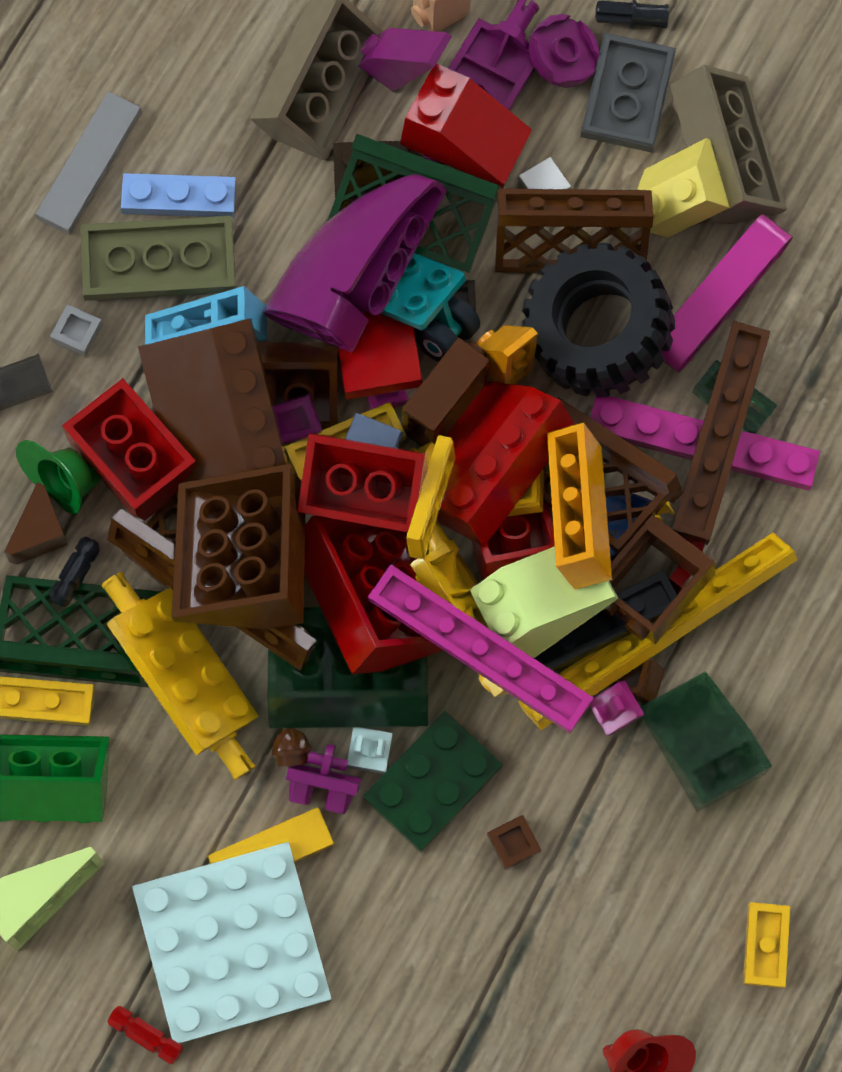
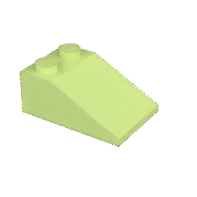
(536, 604)
(38, 892)

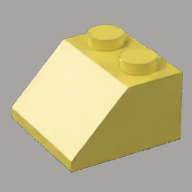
(684, 189)

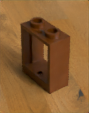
(445, 393)
(680, 551)

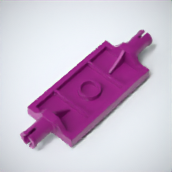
(498, 56)

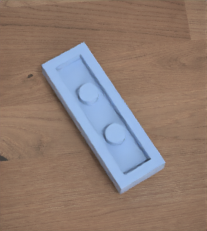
(178, 195)

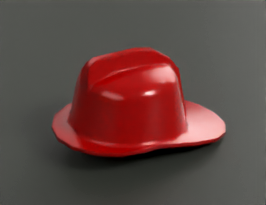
(648, 1053)

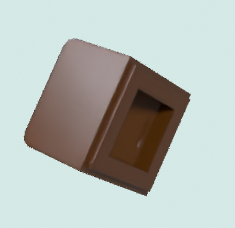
(644, 681)

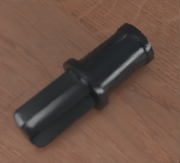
(632, 13)

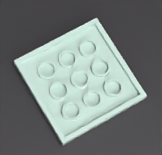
(231, 943)

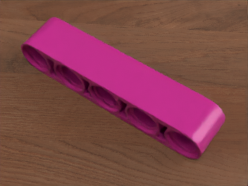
(724, 289)

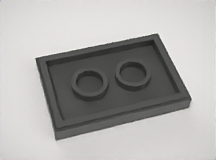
(628, 92)

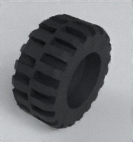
(580, 278)

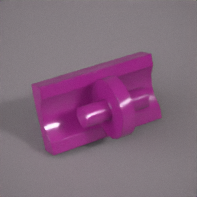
(340, 786)

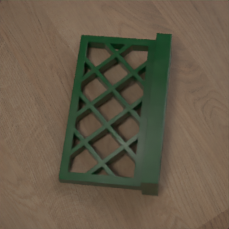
(406, 164)
(61, 660)

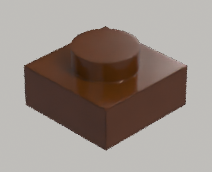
(514, 842)

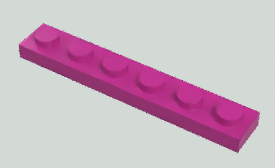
(679, 435)
(480, 649)

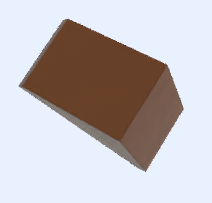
(36, 530)

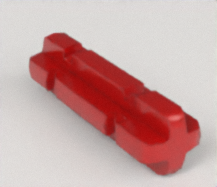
(145, 1034)

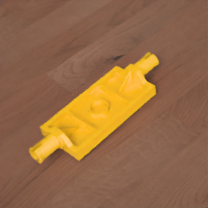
(451, 579)
(182, 673)

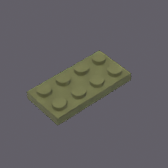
(157, 258)

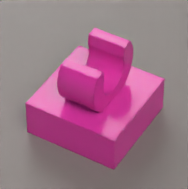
(616, 708)

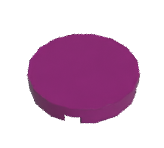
(563, 51)

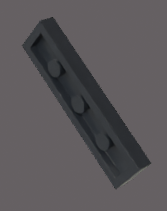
(646, 597)

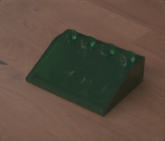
(332, 697)

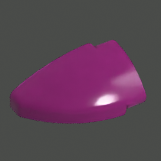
(355, 262)

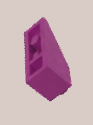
(401, 55)

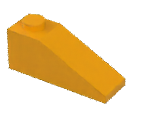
(509, 352)

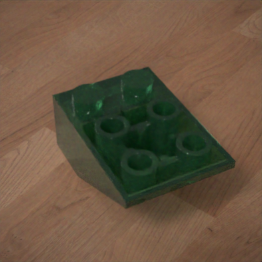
(704, 741)

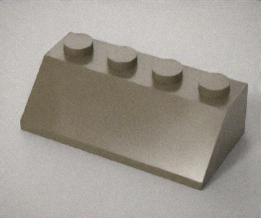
(316, 78)
(723, 109)

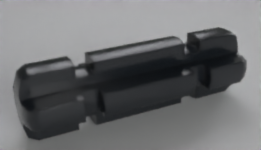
(74, 571)

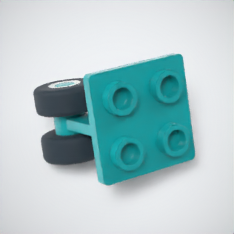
(426, 303)

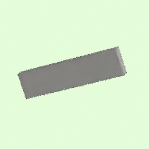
(88, 163)

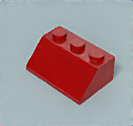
(130, 449)
(361, 482)

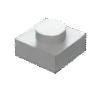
(76, 330)

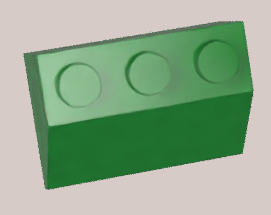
(53, 778)

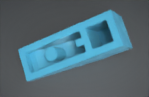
(206, 314)

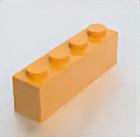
(579, 506)

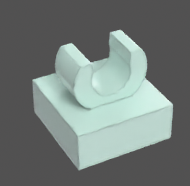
(369, 750)

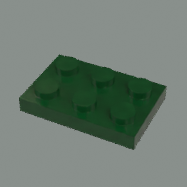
(432, 781)

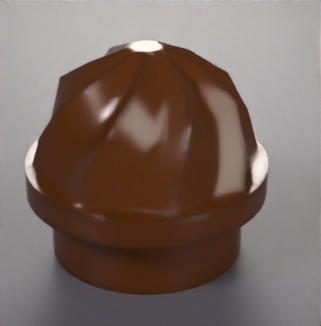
(291, 748)

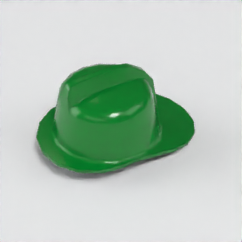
(62, 473)

